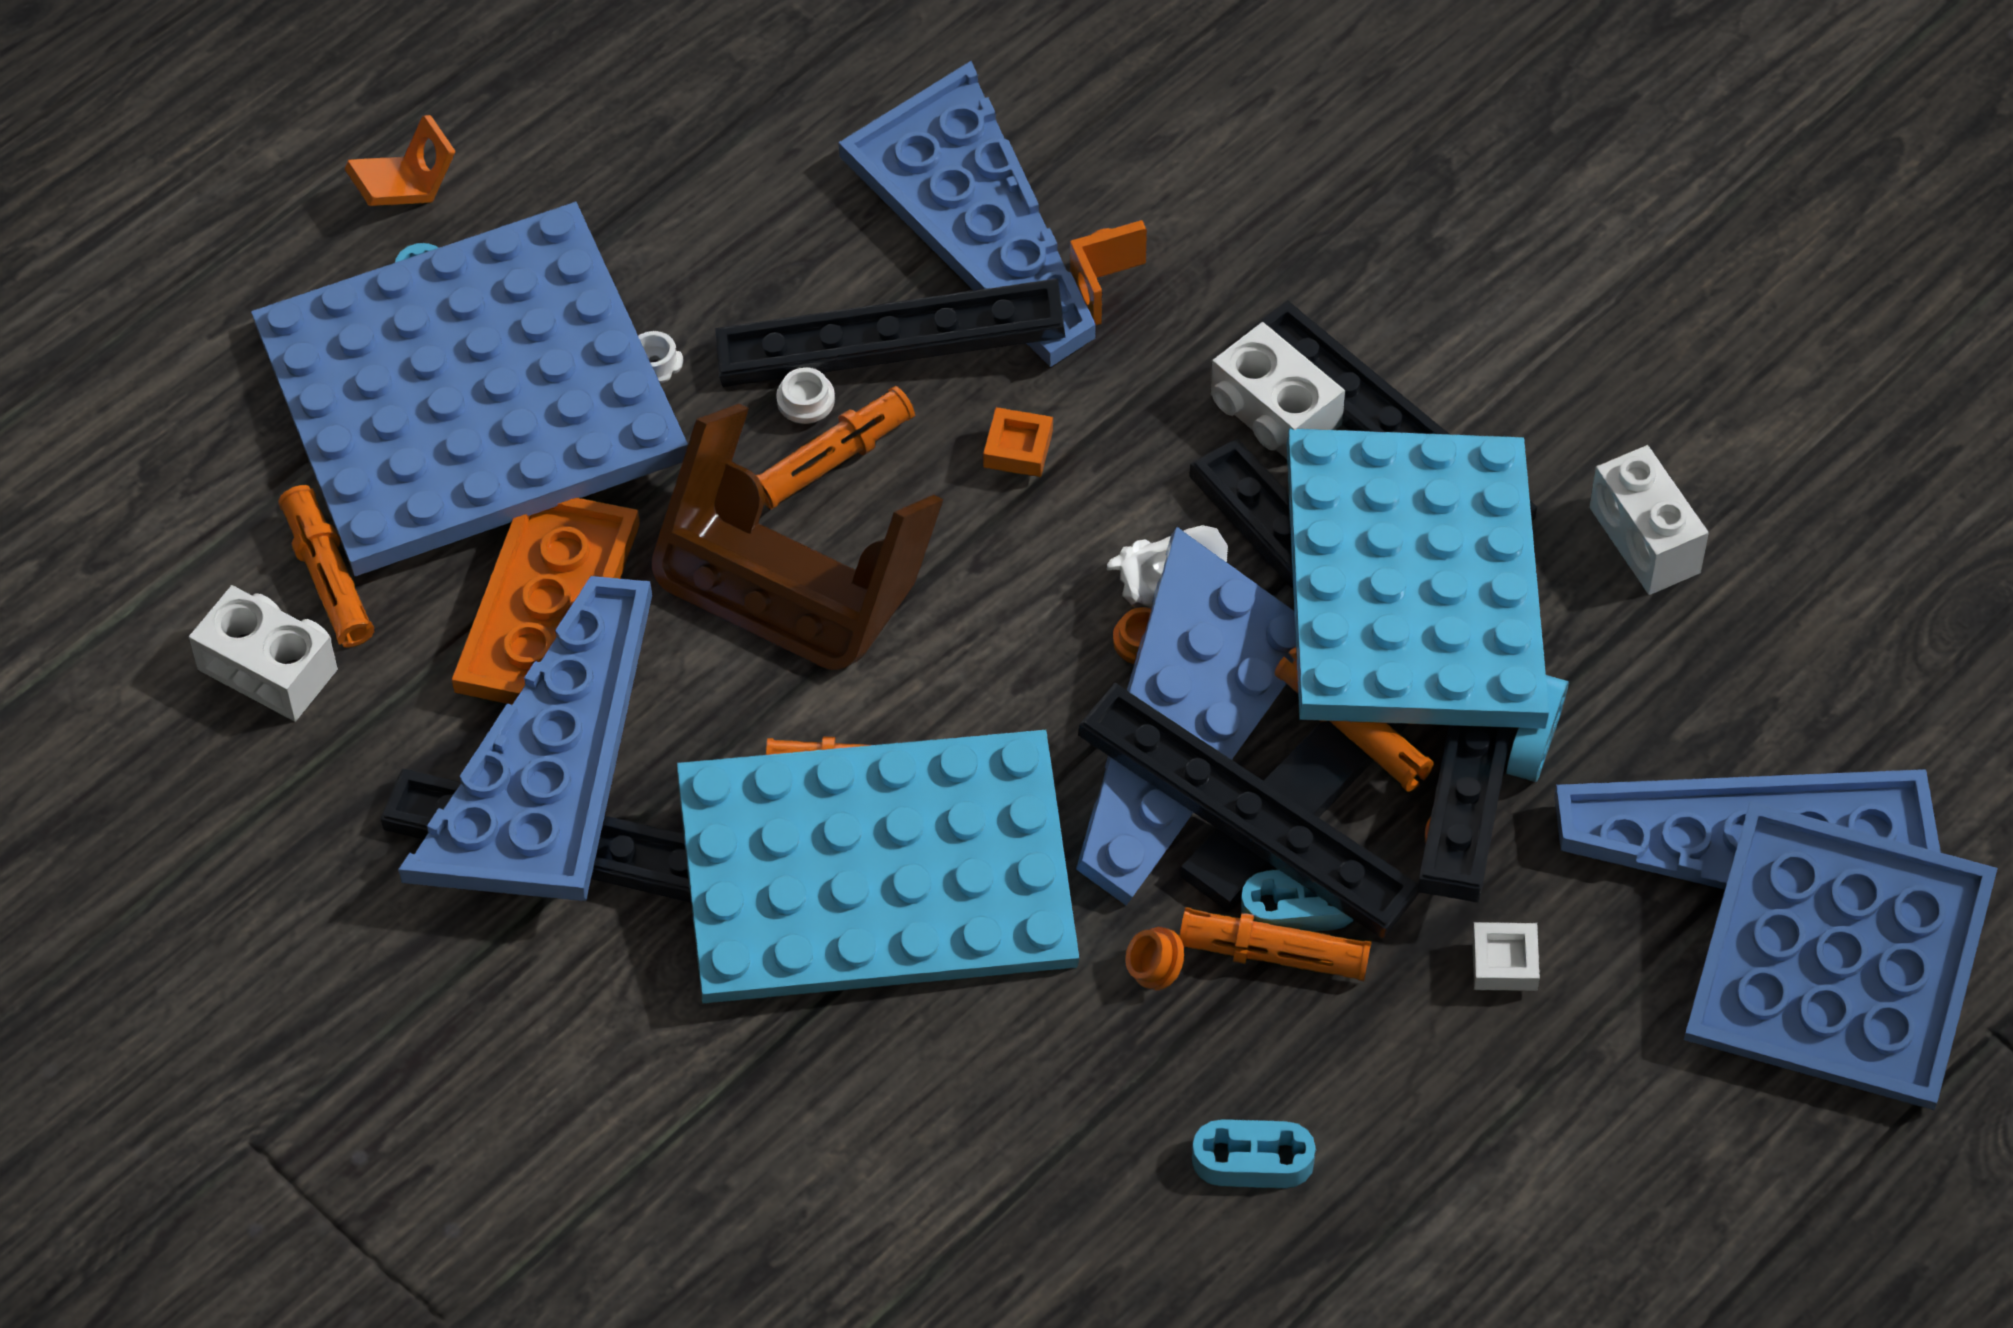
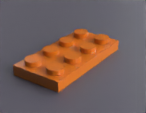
(533, 587)

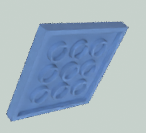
(1841, 955)

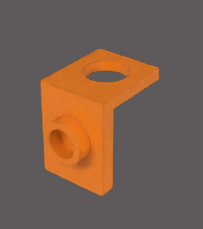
(407, 177)
(1105, 254)

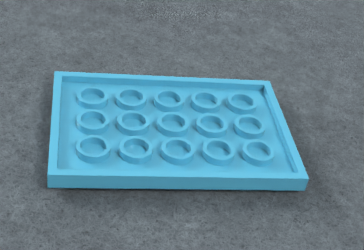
(1415, 579)
(876, 866)

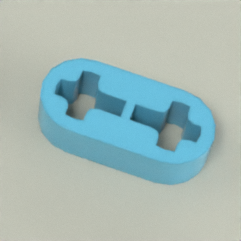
(1533, 743)
(1296, 904)
(1253, 1153)

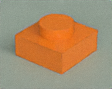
(1018, 442)

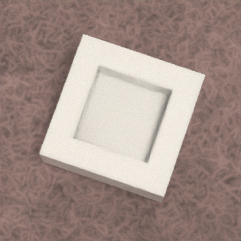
(1505, 956)

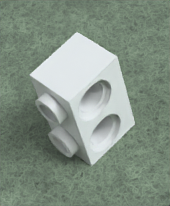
(1283, 392)
(1648, 519)
(257, 661)

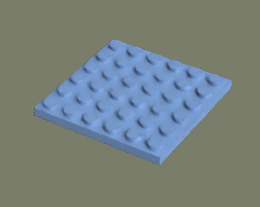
(468, 387)

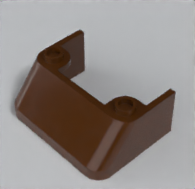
(766, 582)

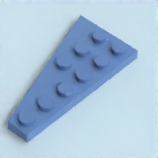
(966, 195)
(1208, 669)
(546, 768)
(1695, 824)

